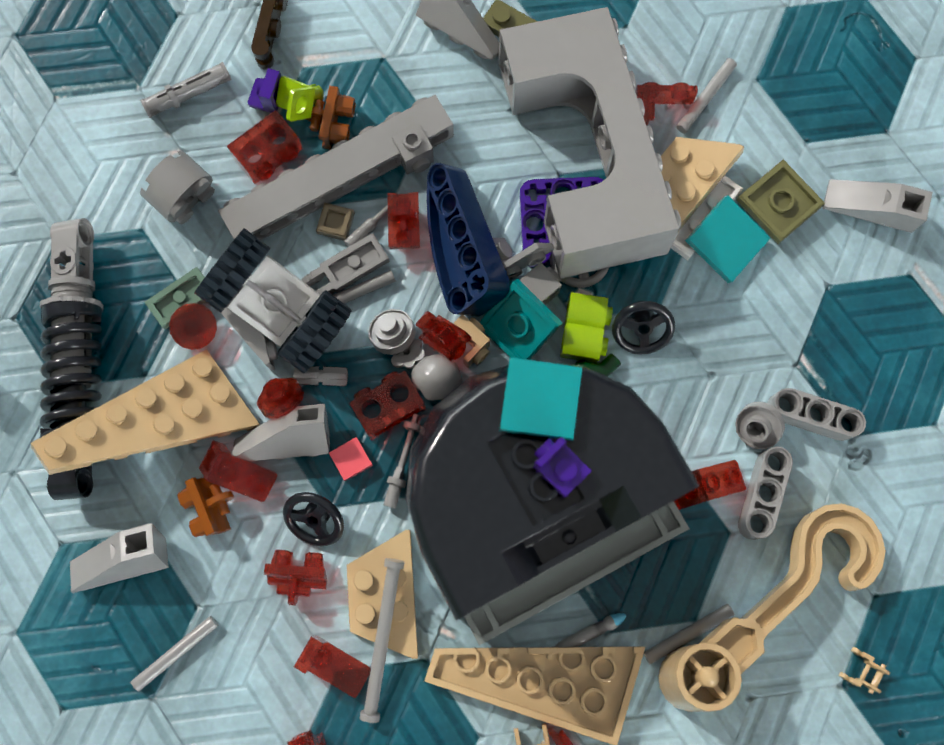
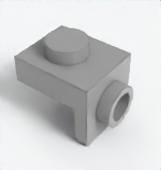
(414, 149)

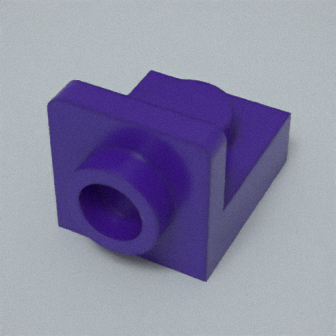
(264, 92)
(560, 466)

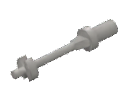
(396, 482)

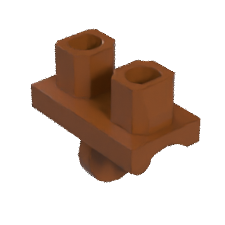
(335, 106)
(209, 504)

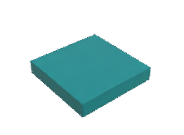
(727, 239)
(520, 322)
(541, 399)

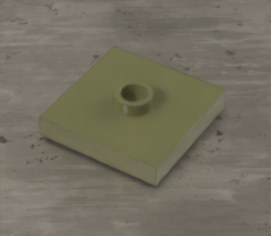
(780, 201)

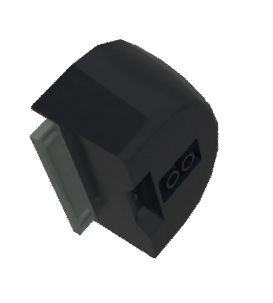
(503, 534)

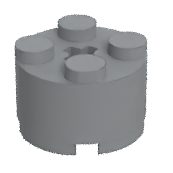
(177, 187)

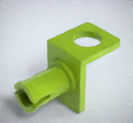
(297, 98)

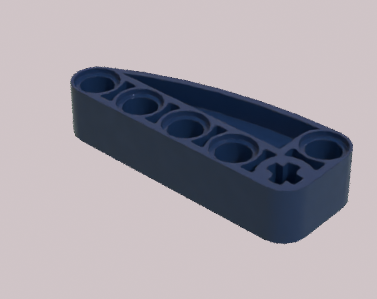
(462, 244)

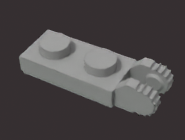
(349, 265)

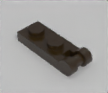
(267, 29)

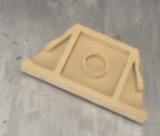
(695, 169)
(365, 592)

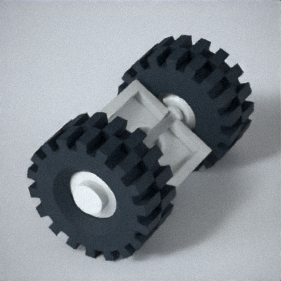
(274, 301)

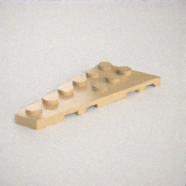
(160, 414)
(562, 686)

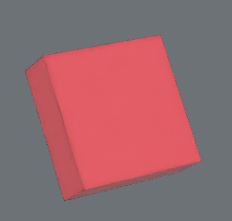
(350, 459)

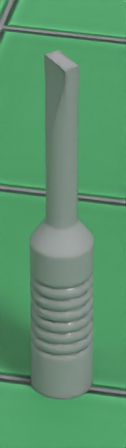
(365, 228)

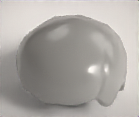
(436, 376)

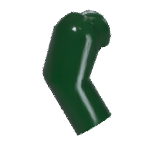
(605, 367)

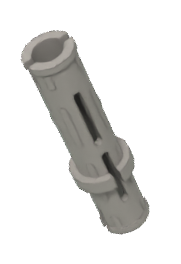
(182, 91)

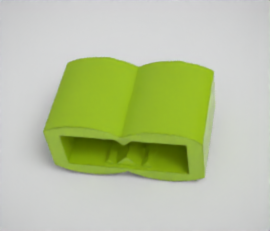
(585, 327)

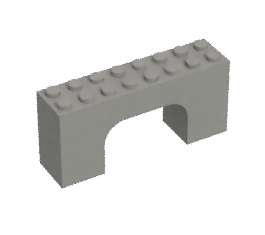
(584, 67)

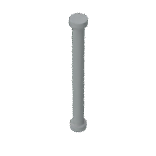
(370, 710)

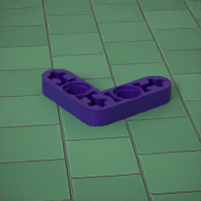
(537, 208)

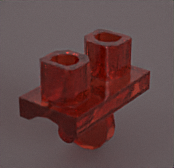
(403, 221)
(443, 336)
(296, 580)

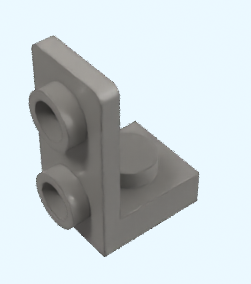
(530, 256)

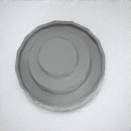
(391, 331)
(760, 425)

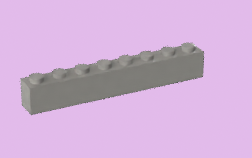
(333, 173)

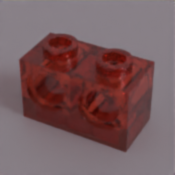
(259, 141)
(391, 412)

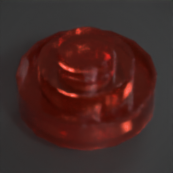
(193, 326)
(280, 397)

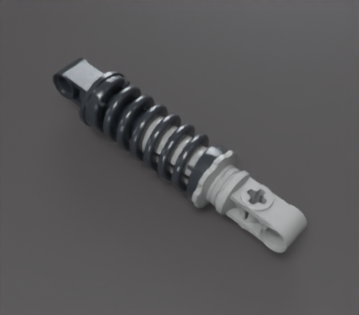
(70, 344)

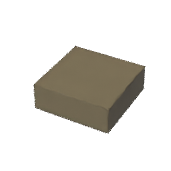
(335, 221)

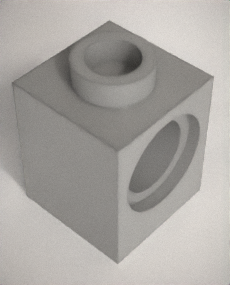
(543, 283)

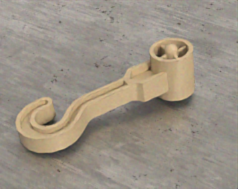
(710, 672)

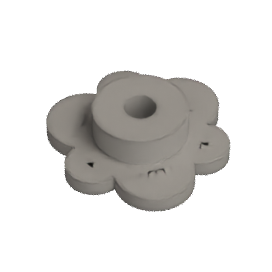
(409, 356)

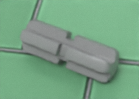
(329, 376)

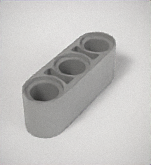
(830, 413)
(776, 482)

